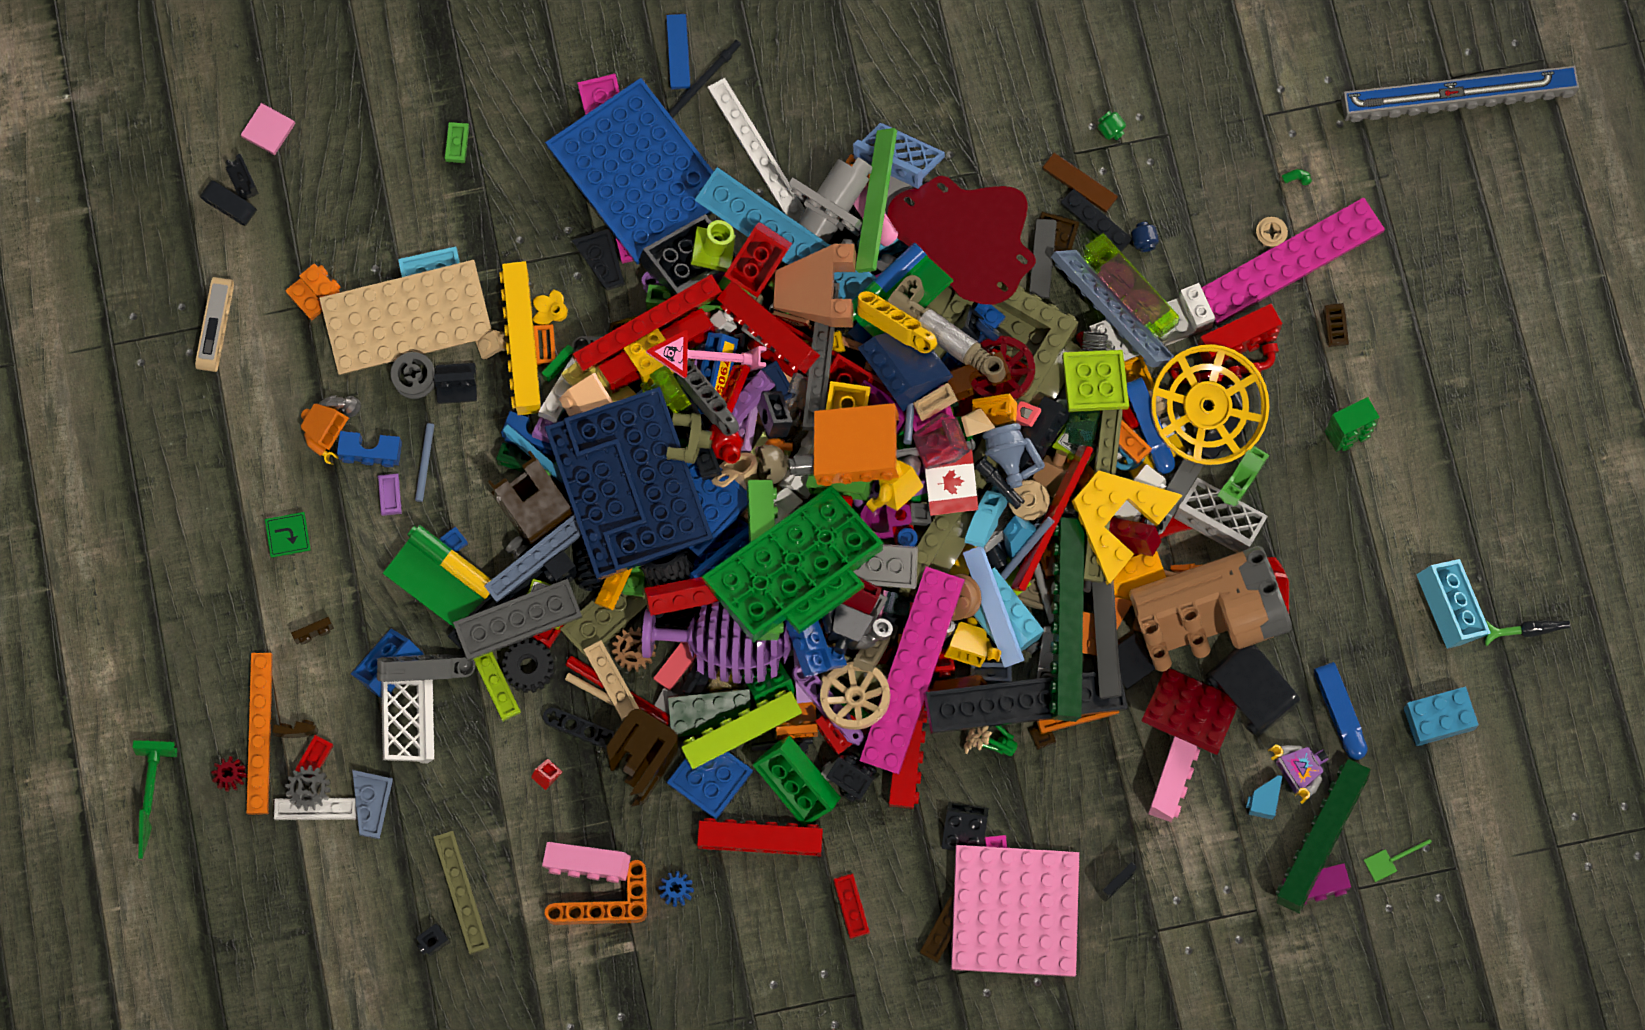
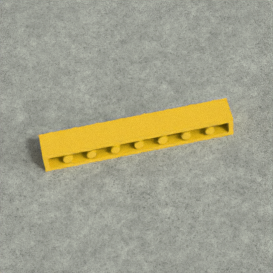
(521, 337)

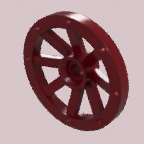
(1030, 371)

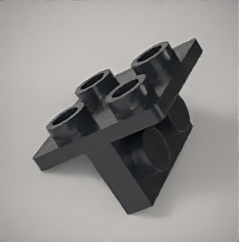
(456, 383)

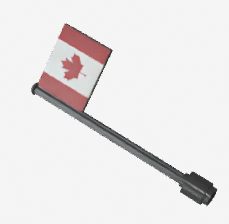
(949, 486)

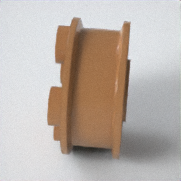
(969, 599)

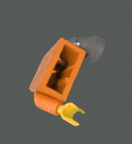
(324, 423)

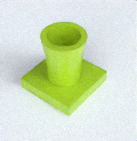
(714, 246)

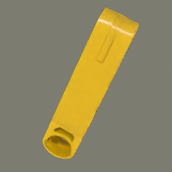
(895, 322)

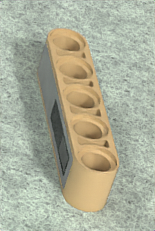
(214, 324)

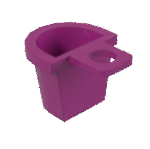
(884, 520)

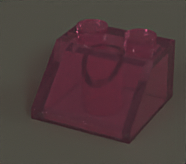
(940, 441)

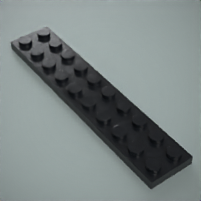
(1009, 703)

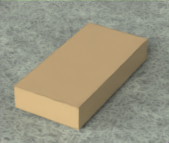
(935, 402)

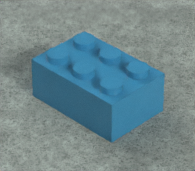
(1441, 716)

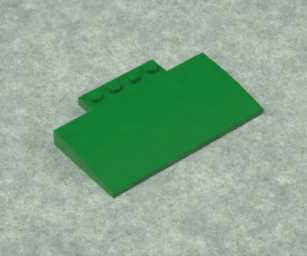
(796, 567)

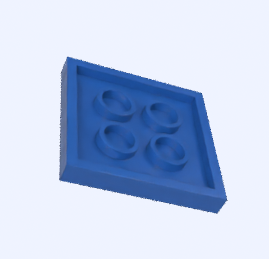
(711, 784)

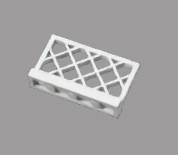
(424, 721)

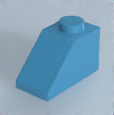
(1017, 534)
(1265, 799)

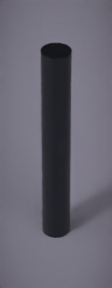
(767, 745)

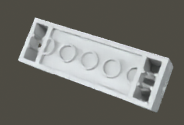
(1193, 314)

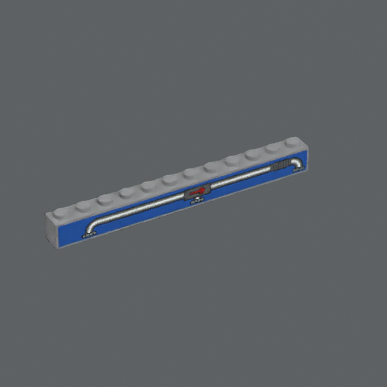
(1460, 93)

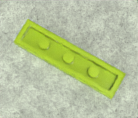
(497, 686)

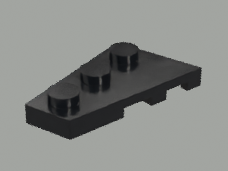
(601, 256)

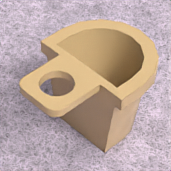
(741, 471)

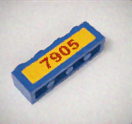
(718, 371)

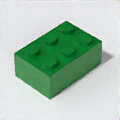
(1352, 424)

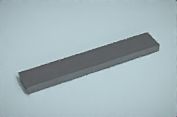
(1106, 639)

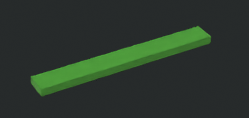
(876, 200)

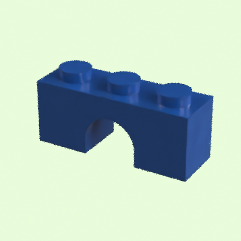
(520, 425)
(385, 453)

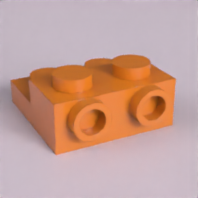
(310, 288)

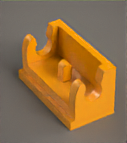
(999, 408)

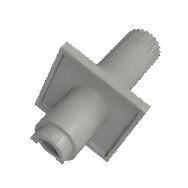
(830, 205)

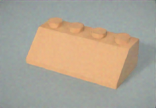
(585, 396)

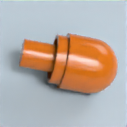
(780, 443)

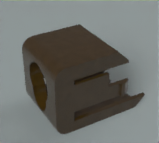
(532, 501)
(650, 747)

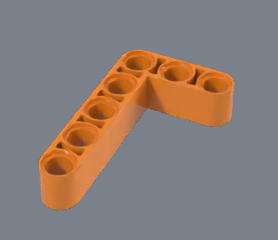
(606, 907)

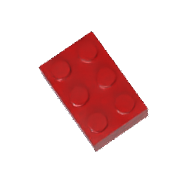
(758, 259)

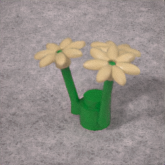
(1003, 745)

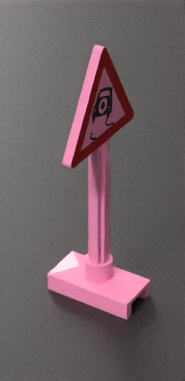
(675, 353)

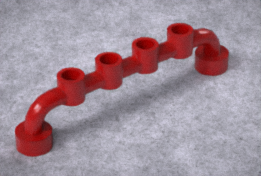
(1268, 349)

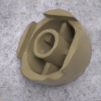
(771, 463)

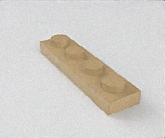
(611, 679)

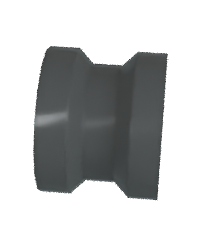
(517, 547)

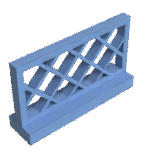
(900, 169)

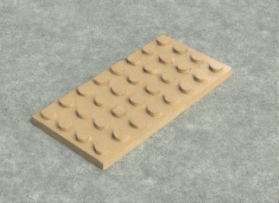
(406, 316)

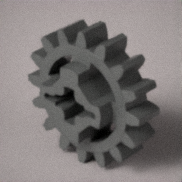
(301, 793)

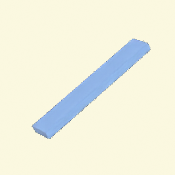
(994, 606)

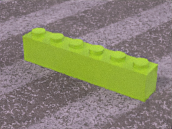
(741, 730)

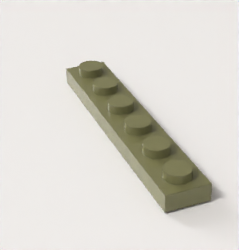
(461, 892)

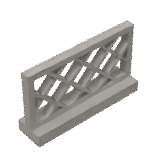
(1214, 527)

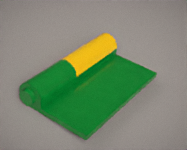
(438, 576)

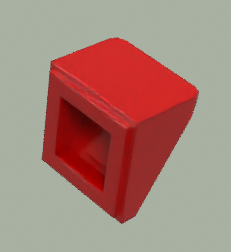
(546, 774)

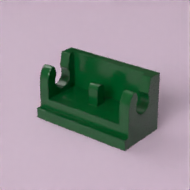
(512, 457)

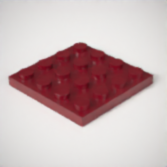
(1190, 711)

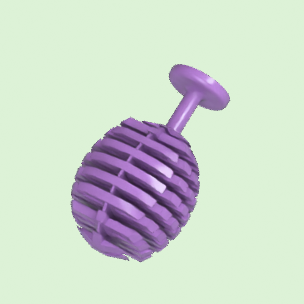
(721, 643)

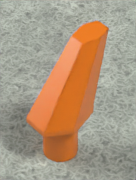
(1183, 567)

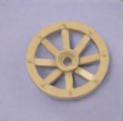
(853, 692)

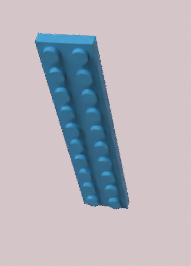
(745, 209)

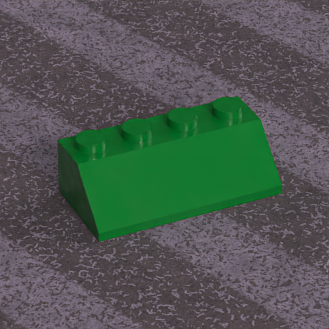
(796, 781)

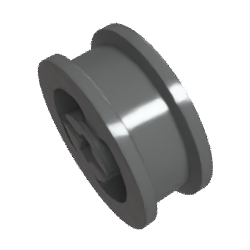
(408, 363)

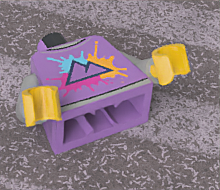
(1300, 768)

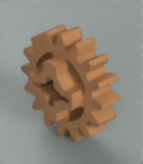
(627, 653)

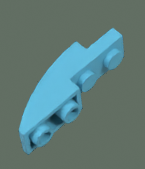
(986, 518)

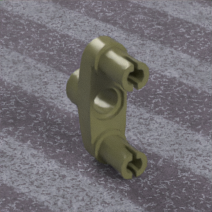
(698, 438)

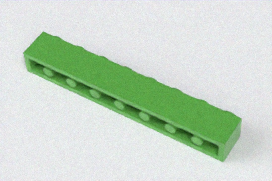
(760, 519)

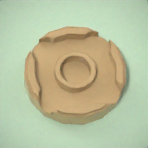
(1035, 499)

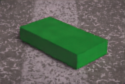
(558, 364)

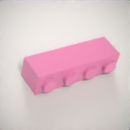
(586, 861)

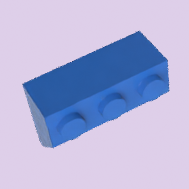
(390, 645)

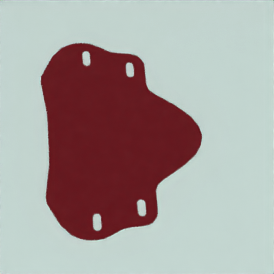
(967, 235)

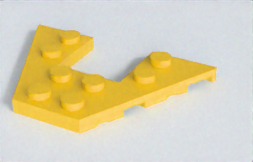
(1099, 503)

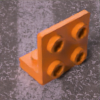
(801, 725)

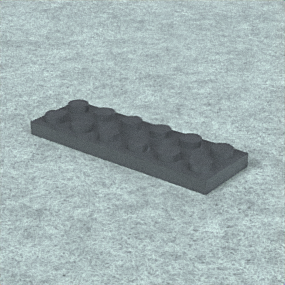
(517, 619)

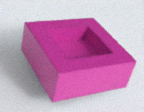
(996, 841)

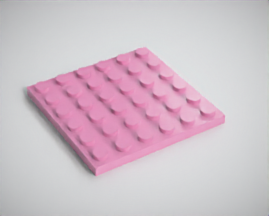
(1015, 911)

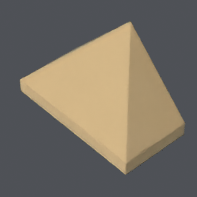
(976, 422)

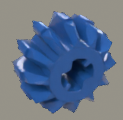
(679, 882)

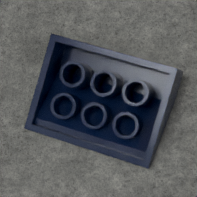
(903, 369)

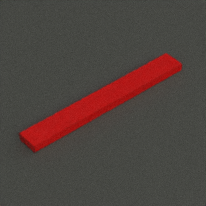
(1055, 512)

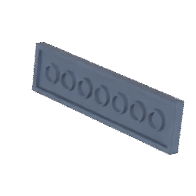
(1115, 312)

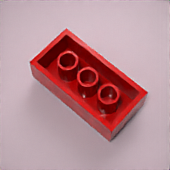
(1243, 333)

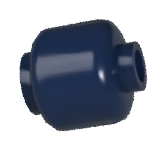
(1145, 237)

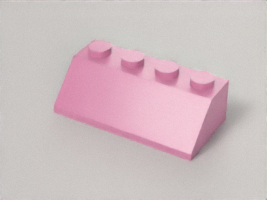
(1172, 780)

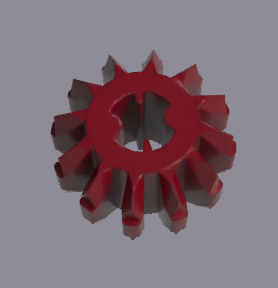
(228, 781)

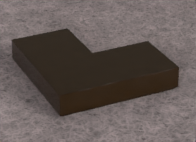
(1065, 231)

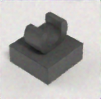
(920, 514)

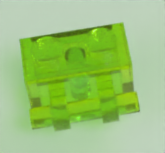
(671, 389)

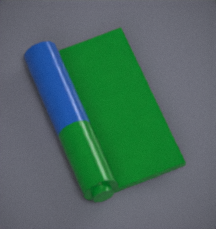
(910, 262)

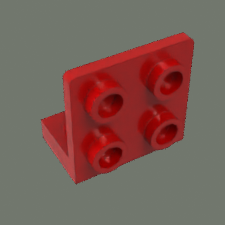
(833, 736)

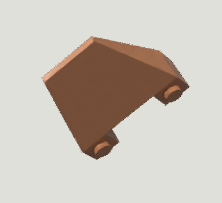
(808, 286)

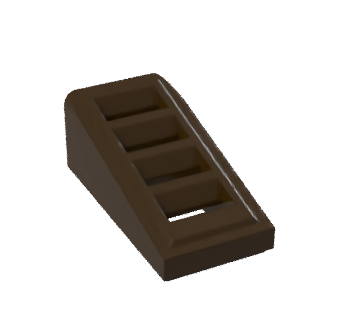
(1333, 308)

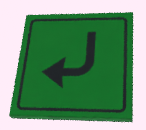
(287, 534)

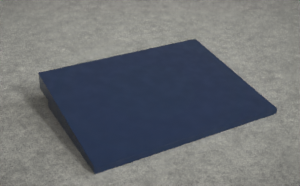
(622, 486)

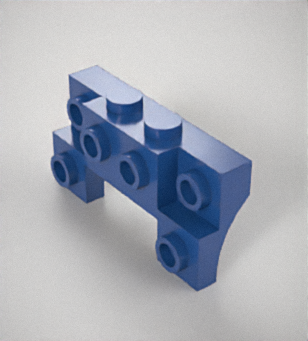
(813, 650)

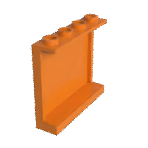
(855, 444)

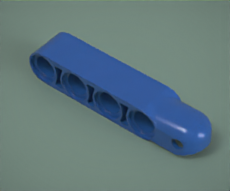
(1141, 407)
(1341, 710)

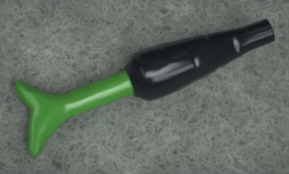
(1526, 629)

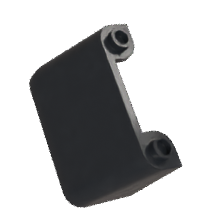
(1254, 687)

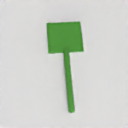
(1382, 865)

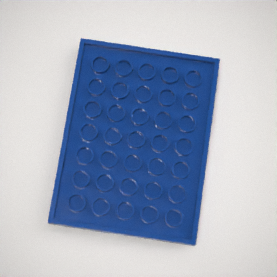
(634, 167)

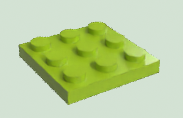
(1095, 380)

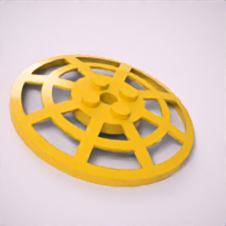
(1220, 400)

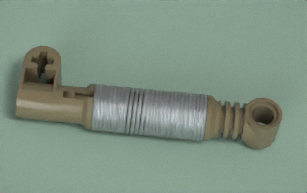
(948, 336)

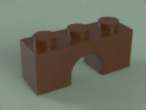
(965, 375)

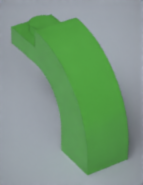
(1243, 476)

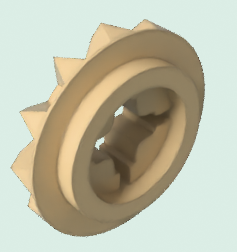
(1277, 226)

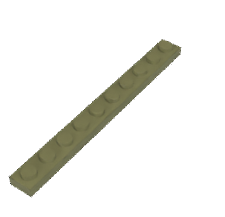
(1106, 462)

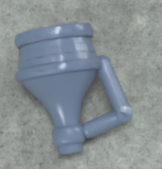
(1006, 447)

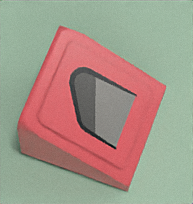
(1027, 414)

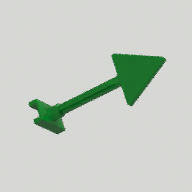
(154, 751)

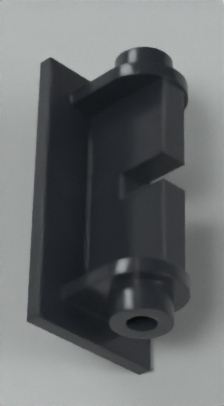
(695, 681)

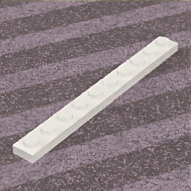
(756, 149)

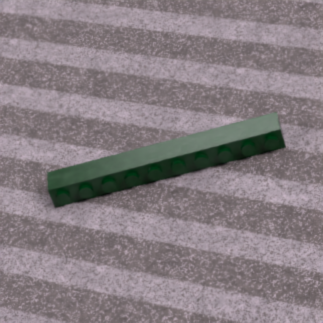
(1068, 620)

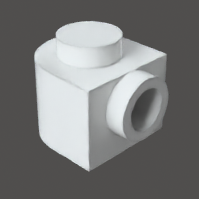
(723, 322)

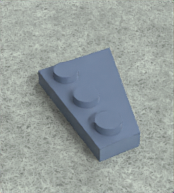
(371, 802)

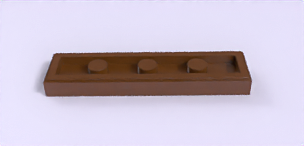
(1082, 183)

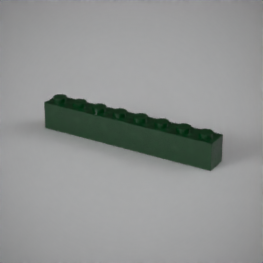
(1323, 836)

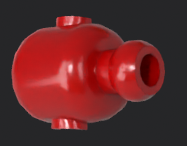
(726, 447)

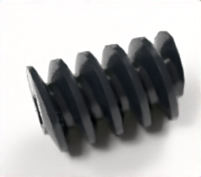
(587, 575)

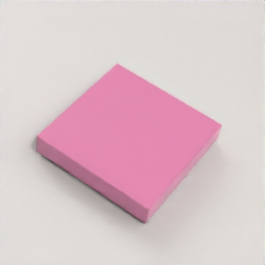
(268, 129)

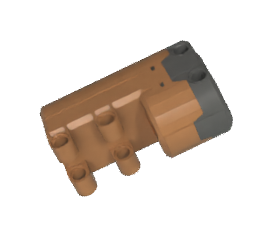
(1217, 597)

